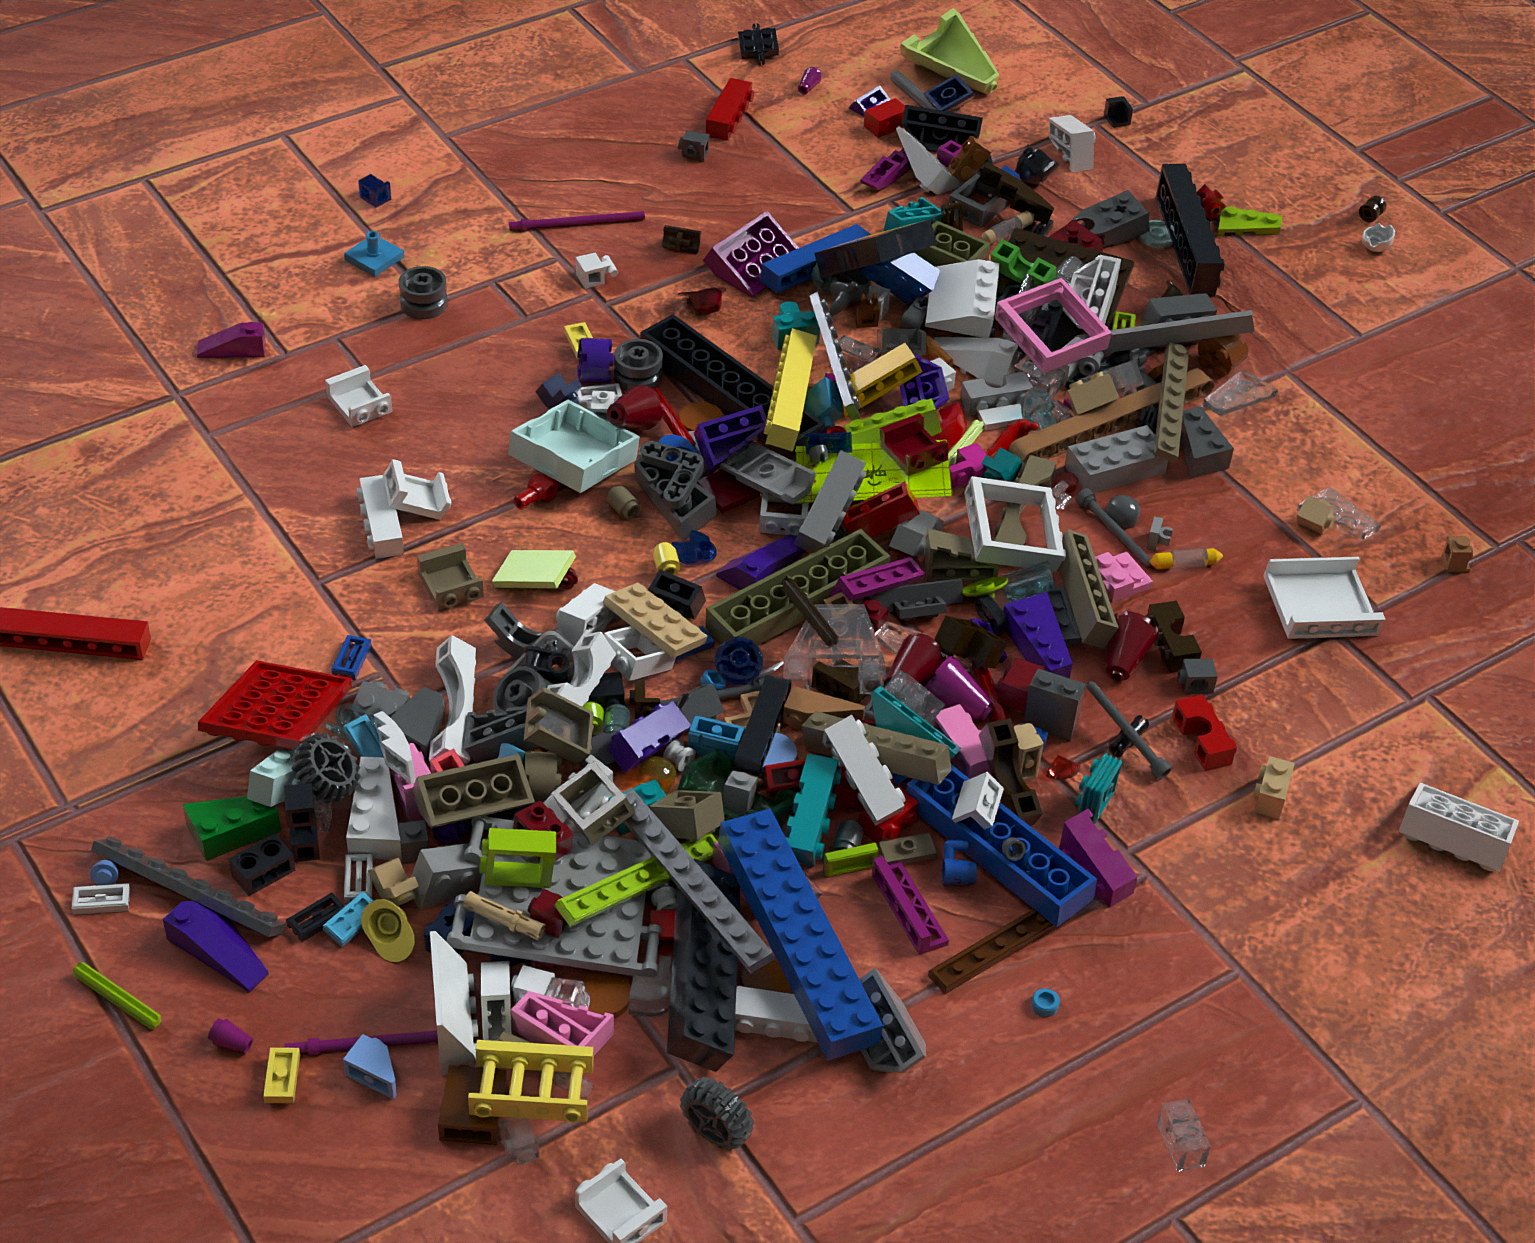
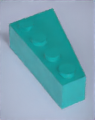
(812, 808)

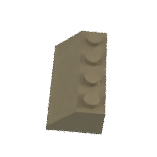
(472, 791)

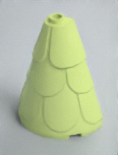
(952, 52)

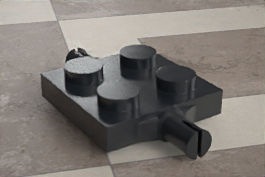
(758, 43)

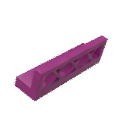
(878, 579)
(904, 910)

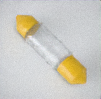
(1186, 558)

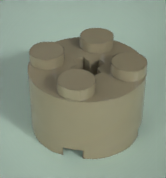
(542, 773)

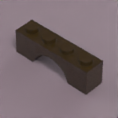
(1000, 749)

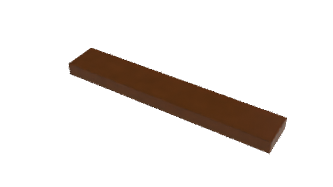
(990, 950)

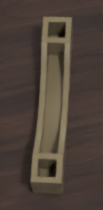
(1038, 473)

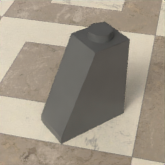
(421, 719)

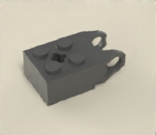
(1116, 219)

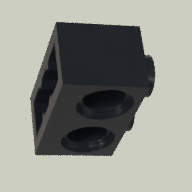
(262, 864)

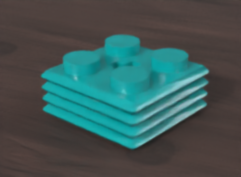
(1099, 786)

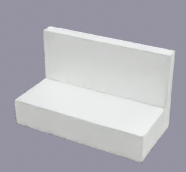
(979, 800)

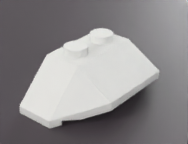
(1096, 285)

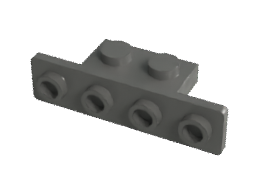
(921, 599)

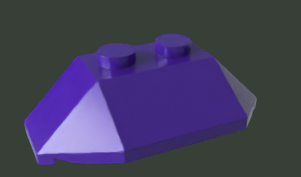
(925, 385)

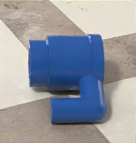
(957, 871)

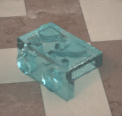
(1029, 581)

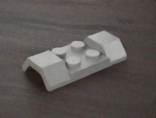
(772, 474)

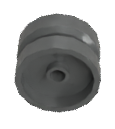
(423, 292)
(638, 364)
(517, 687)

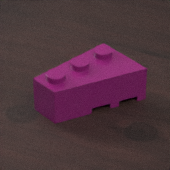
(1091, 851)

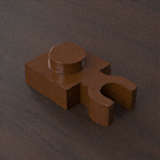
(868, 313)

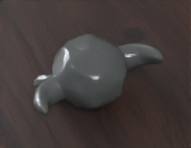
(847, 289)

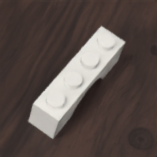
(591, 659)

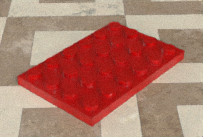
(275, 705)

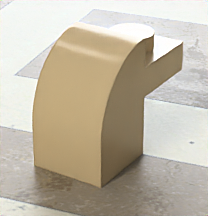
(392, 882)

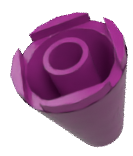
(956, 686)

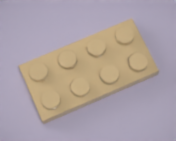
(655, 619)

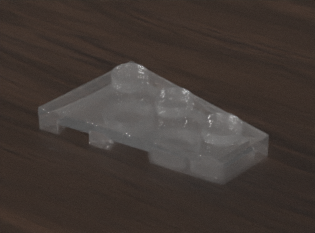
(1239, 393)
(1347, 515)

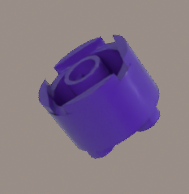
(594, 360)

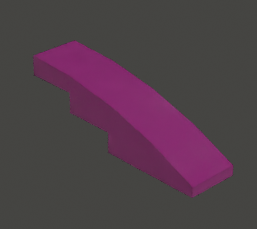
(887, 170)

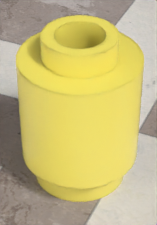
(666, 558)

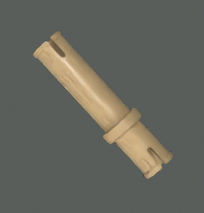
(513, 919)

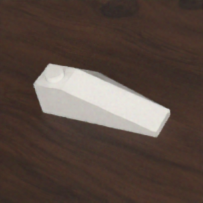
(927, 167)
(982, 357)

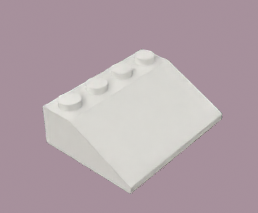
(964, 298)
(1458, 827)
(453, 1006)

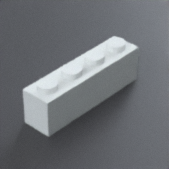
(380, 519)
(771, 1014)

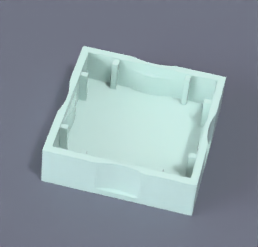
(573, 446)

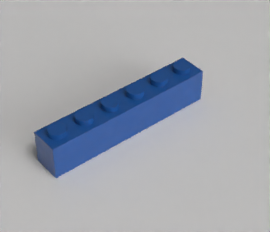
(798, 264)

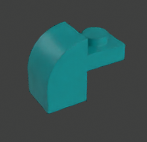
(1002, 467)

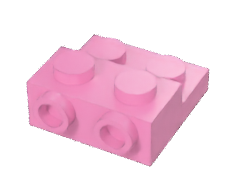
(1122, 575)

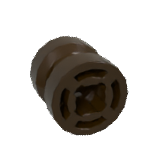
(1372, 208)

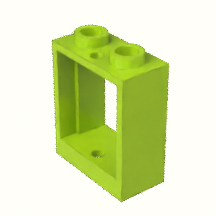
(523, 844)

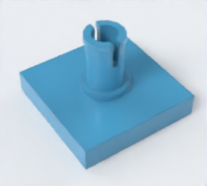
(374, 254)

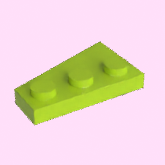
(1243, 220)

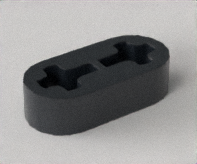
(991, 613)

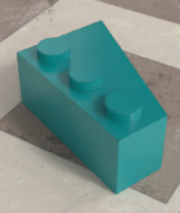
(912, 214)

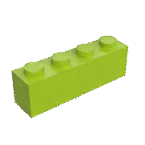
(868, 429)

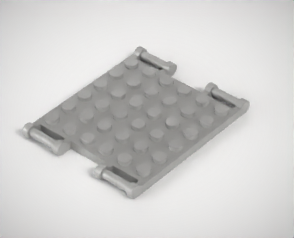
(600, 943)

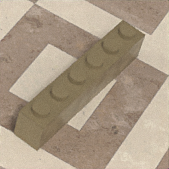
(1086, 591)
(898, 751)

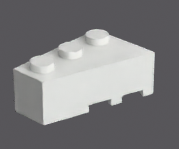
(585, 614)

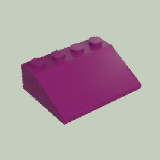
(741, 255)

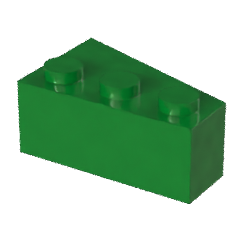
(229, 824)

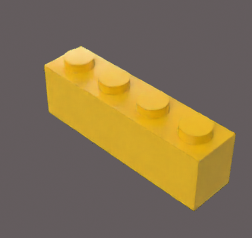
(884, 374)

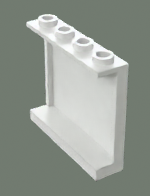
(1321, 598)

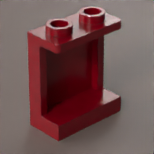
(912, 445)

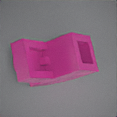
(967, 465)

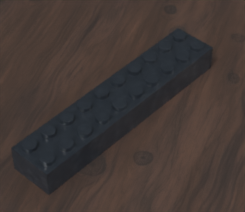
(718, 375)

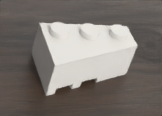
(1074, 141)
(586, 803)

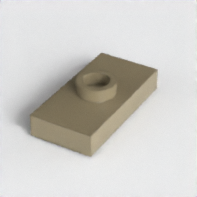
(908, 849)

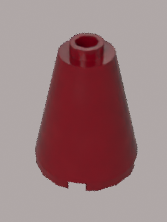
(636, 409)
(1129, 644)
(917, 657)

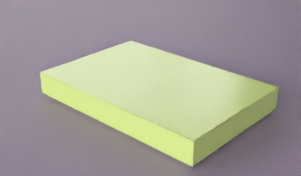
(534, 569)

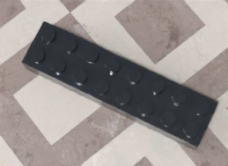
(1195, 242)
(703, 982)

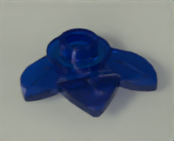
(695, 550)

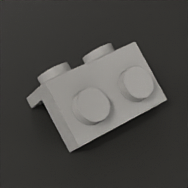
(376, 698)

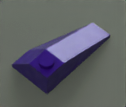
(760, 562)
(214, 942)

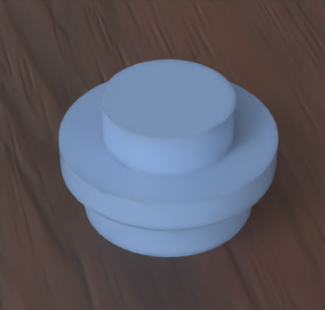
(104, 873)

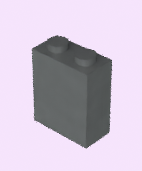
(1054, 704)

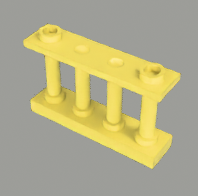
(531, 1056)

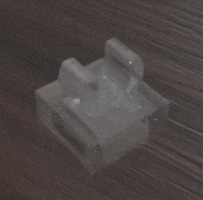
(1061, 498)

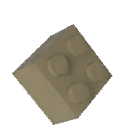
(690, 813)

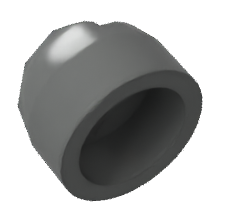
(818, 453)
(1018, 847)

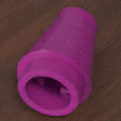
(809, 80)
(229, 1036)

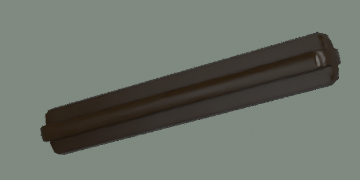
(810, 612)

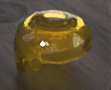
(658, 769)

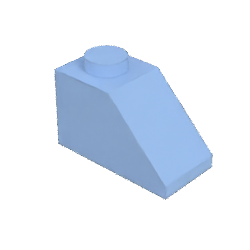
(371, 1066)

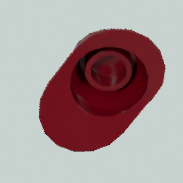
(706, 300)

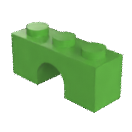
(1016, 267)

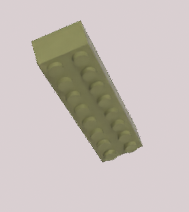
(766, 610)

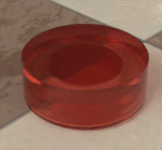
(1070, 478)

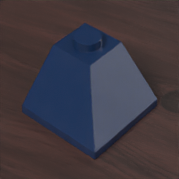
(950, 94)

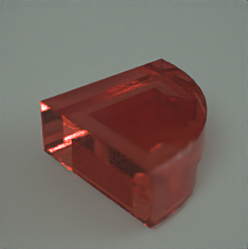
(1062, 769)

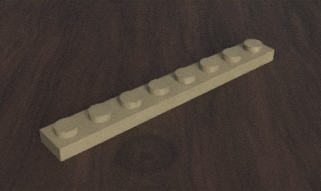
(1171, 402)

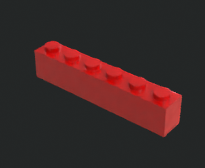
(74, 633)

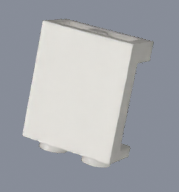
(357, 396)
(415, 493)
(619, 1206)

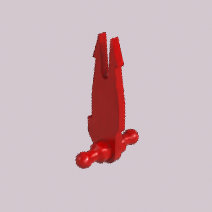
(1013, 432)

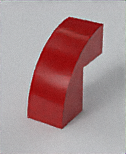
(952, 425)

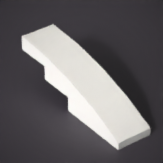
(394, 747)

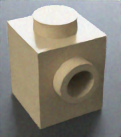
(1316, 515)

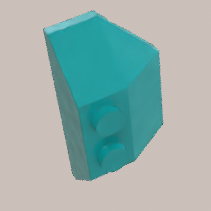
(897, 717)

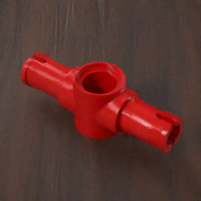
(538, 489)

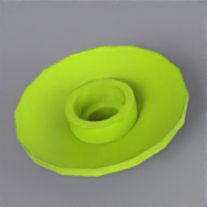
(985, 587)

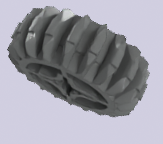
(320, 752)
(716, 1113)

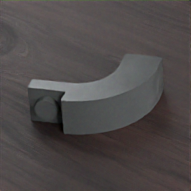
(513, 635)

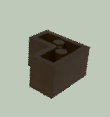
(971, 641)

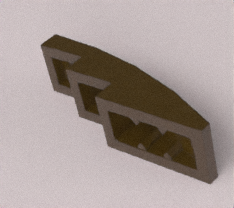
(1017, 192)

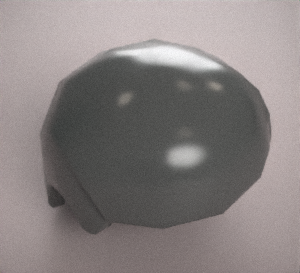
(1124, 510)

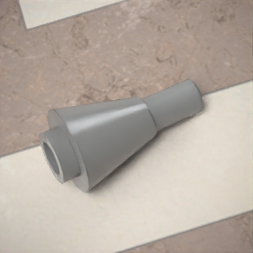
(1091, 364)

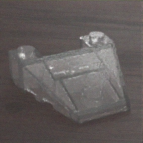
(855, 648)

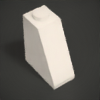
(495, 999)

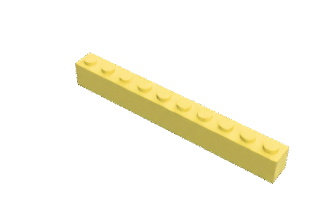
(790, 389)

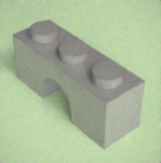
(979, 396)

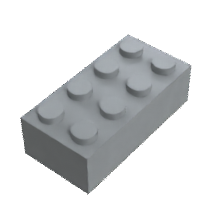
(1115, 460)
(832, 498)

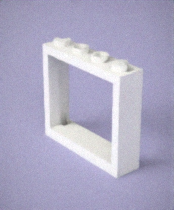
(1007, 553)

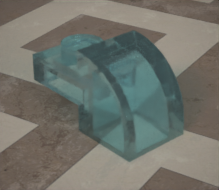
(1037, 407)

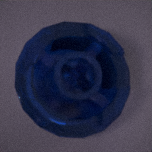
(738, 660)

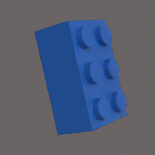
(904, 276)

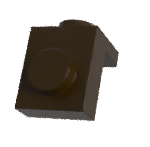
(642, 705)

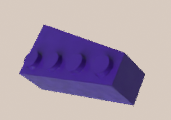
(1038, 634)

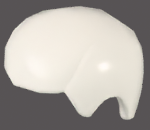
(1378, 237)

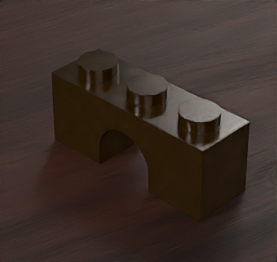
(1173, 646)

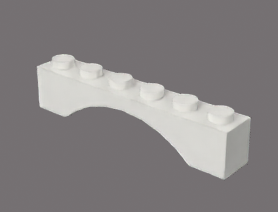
(456, 667)

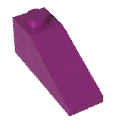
(236, 341)

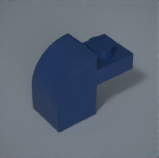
(556, 391)

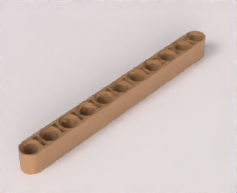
(1103, 419)

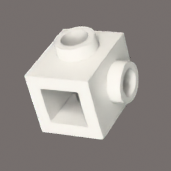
(600, 402)

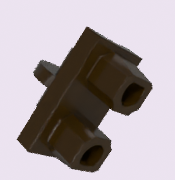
(681, 238)

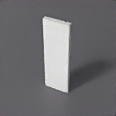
(769, 670)

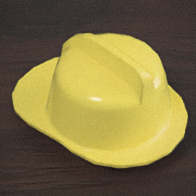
(388, 930)

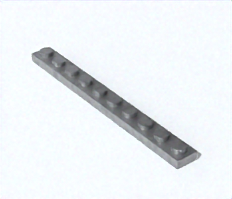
(697, 886)

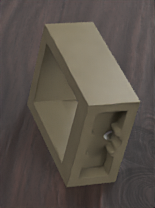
(594, 825)

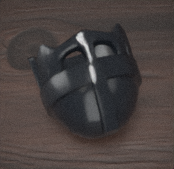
(1034, 166)

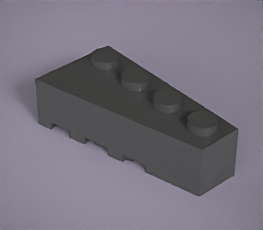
(693, 515)

